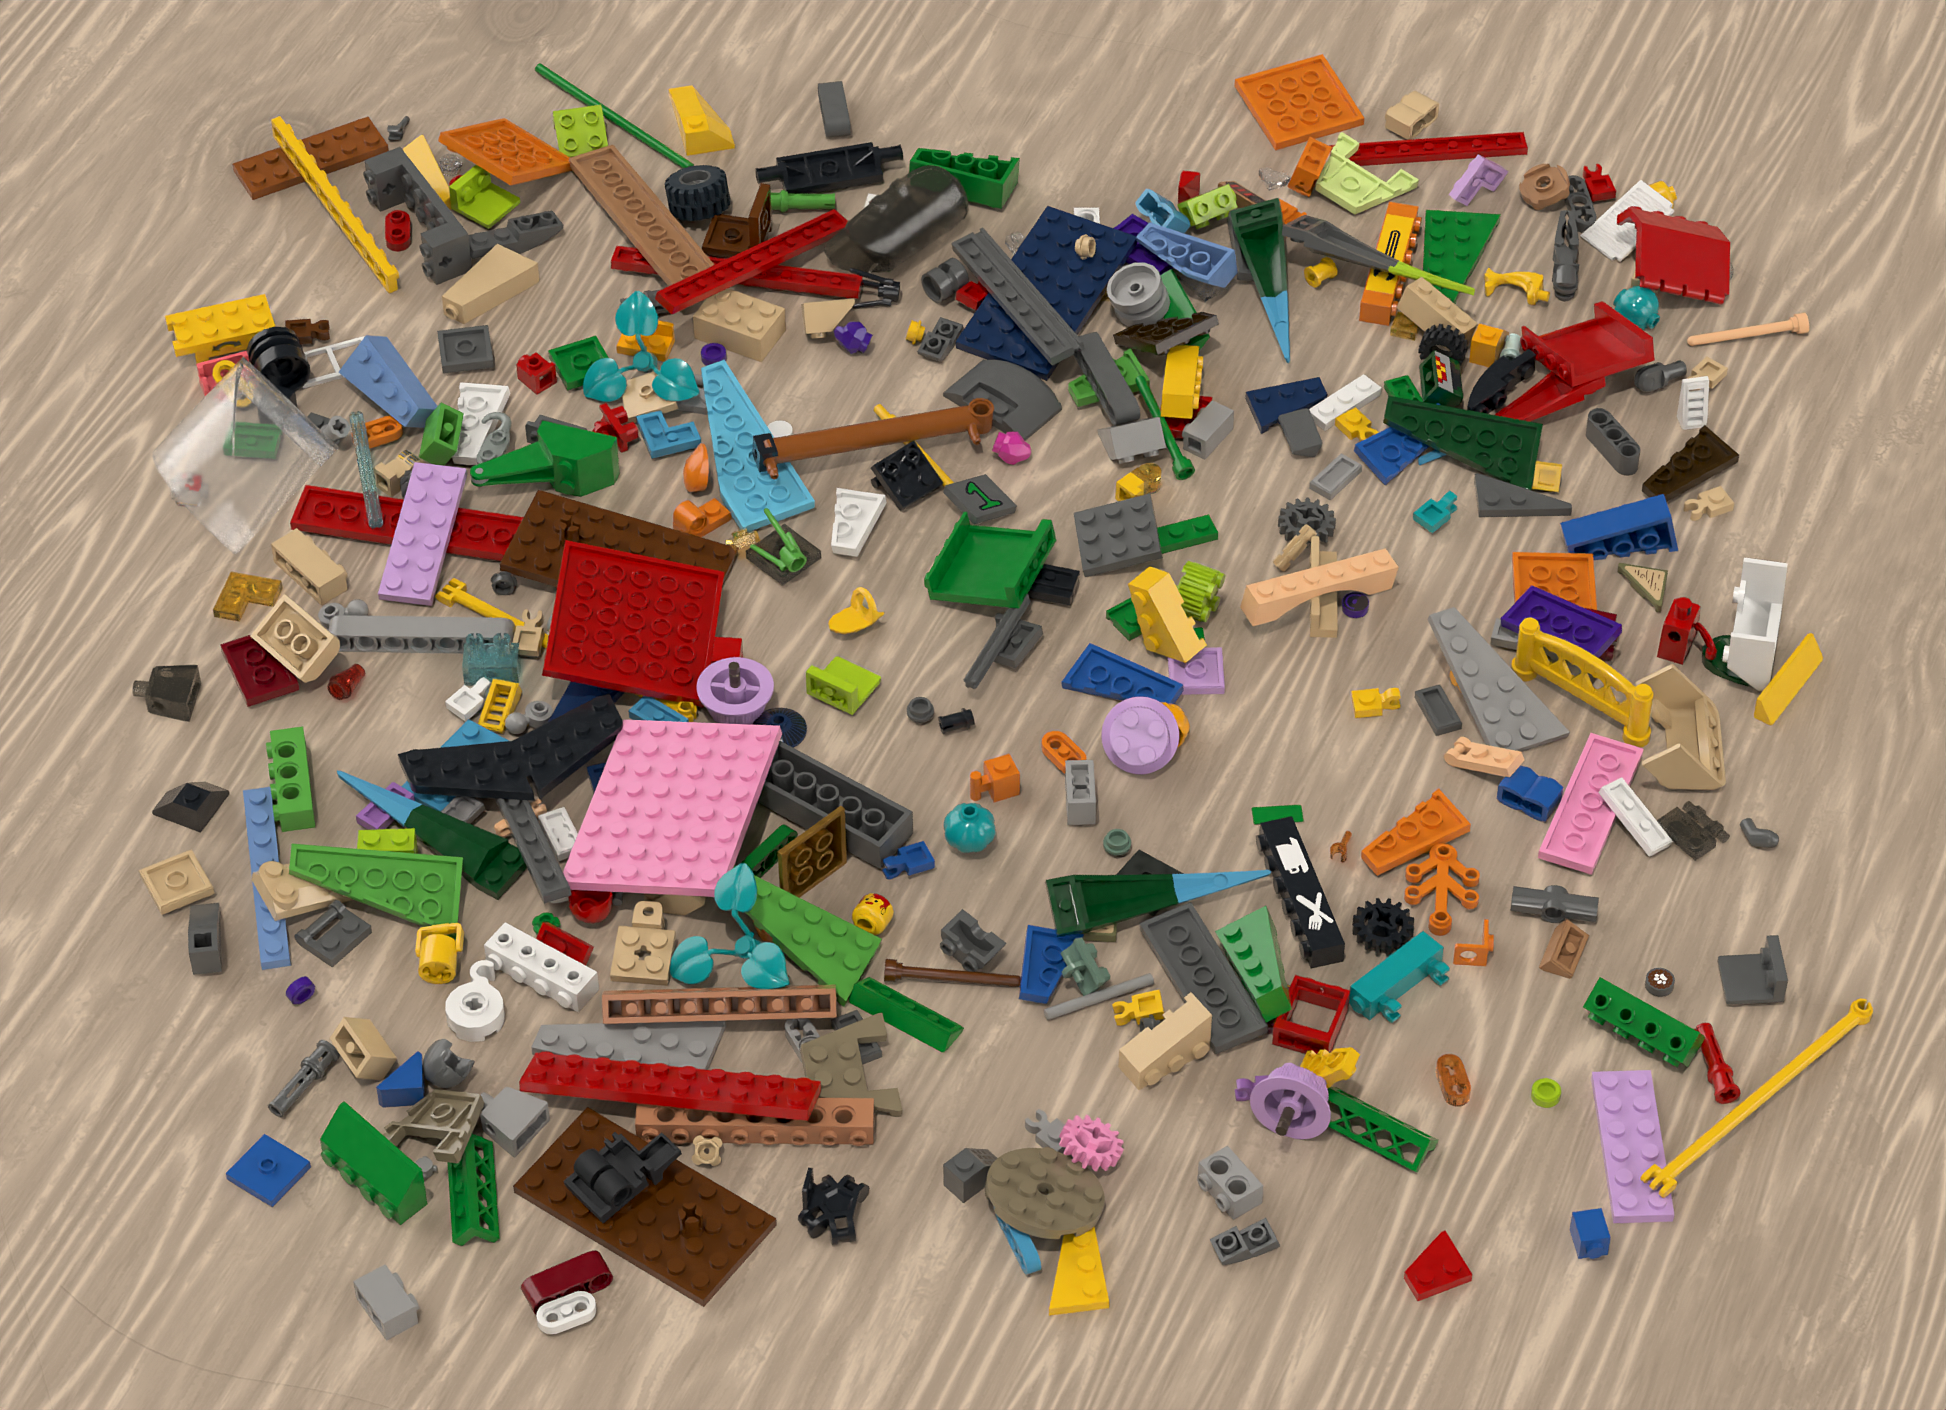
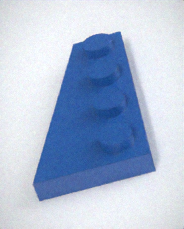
(1389, 452)
(1117, 678)

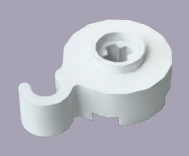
(477, 1006)

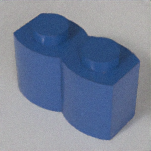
(1530, 793)

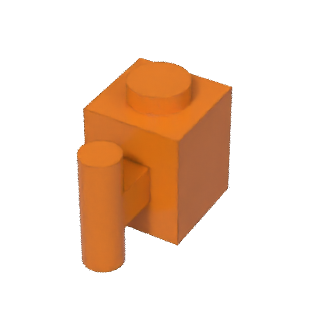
(1000, 779)

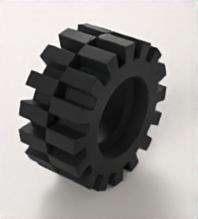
(1446, 338)

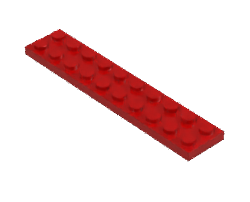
(345, 515)
(671, 1086)

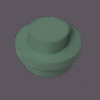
(1117, 842)

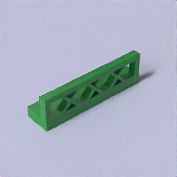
(1385, 1122)
(464, 1190)

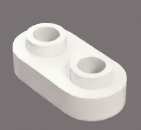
(565, 1312)

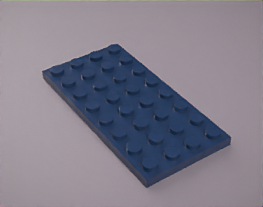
(1063, 279)

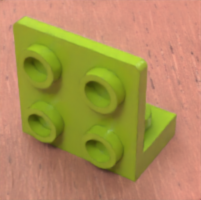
(580, 130)
(480, 198)
(841, 684)

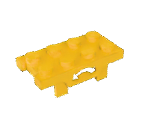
(211, 325)

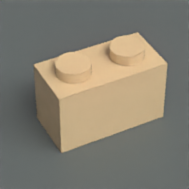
(363, 1048)

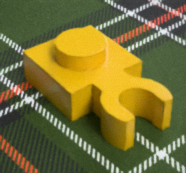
(1355, 425)
(1140, 1007)

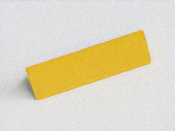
(423, 159)
(1788, 680)

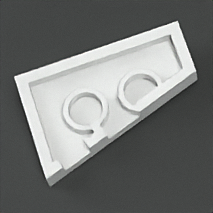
(854, 519)

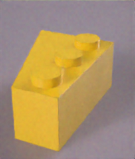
(1161, 616)

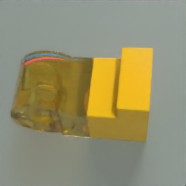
(1139, 482)

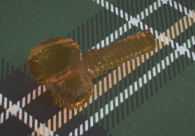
(1341, 847)

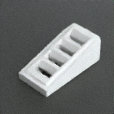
(1696, 400)

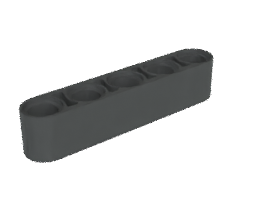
(1107, 380)

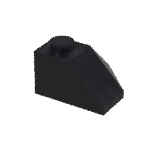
(191, 804)

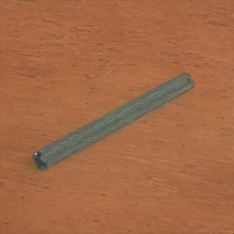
(366, 469)

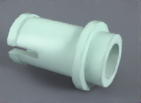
(1512, 346)

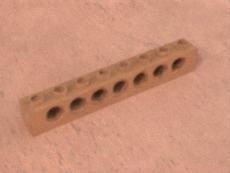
(719, 1004)
(823, 1127)

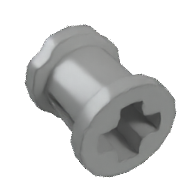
(336, 429)

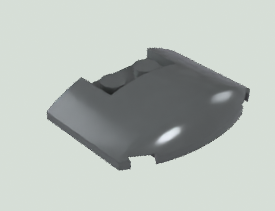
(1019, 397)

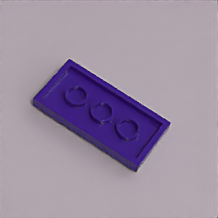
(1563, 620)

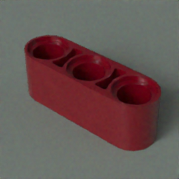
(582, 1273)

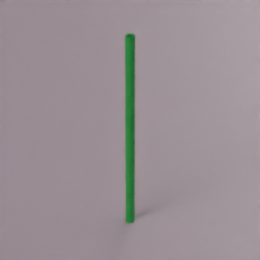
(613, 116)

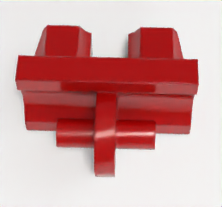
(611, 425)

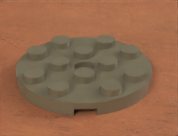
(1072, 1200)

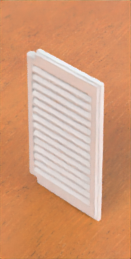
(1617, 240)

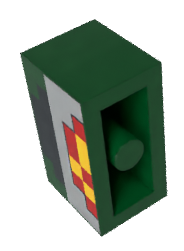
(1441, 380)

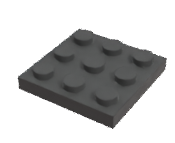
(1117, 535)

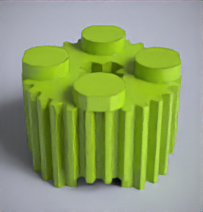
(1199, 590)

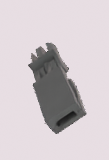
(1565, 258)

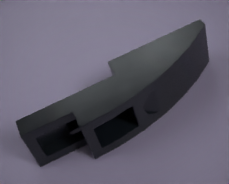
(1498, 379)

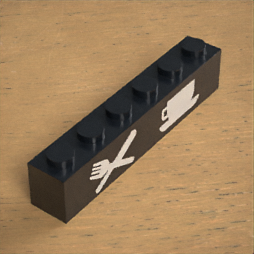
(1300, 892)

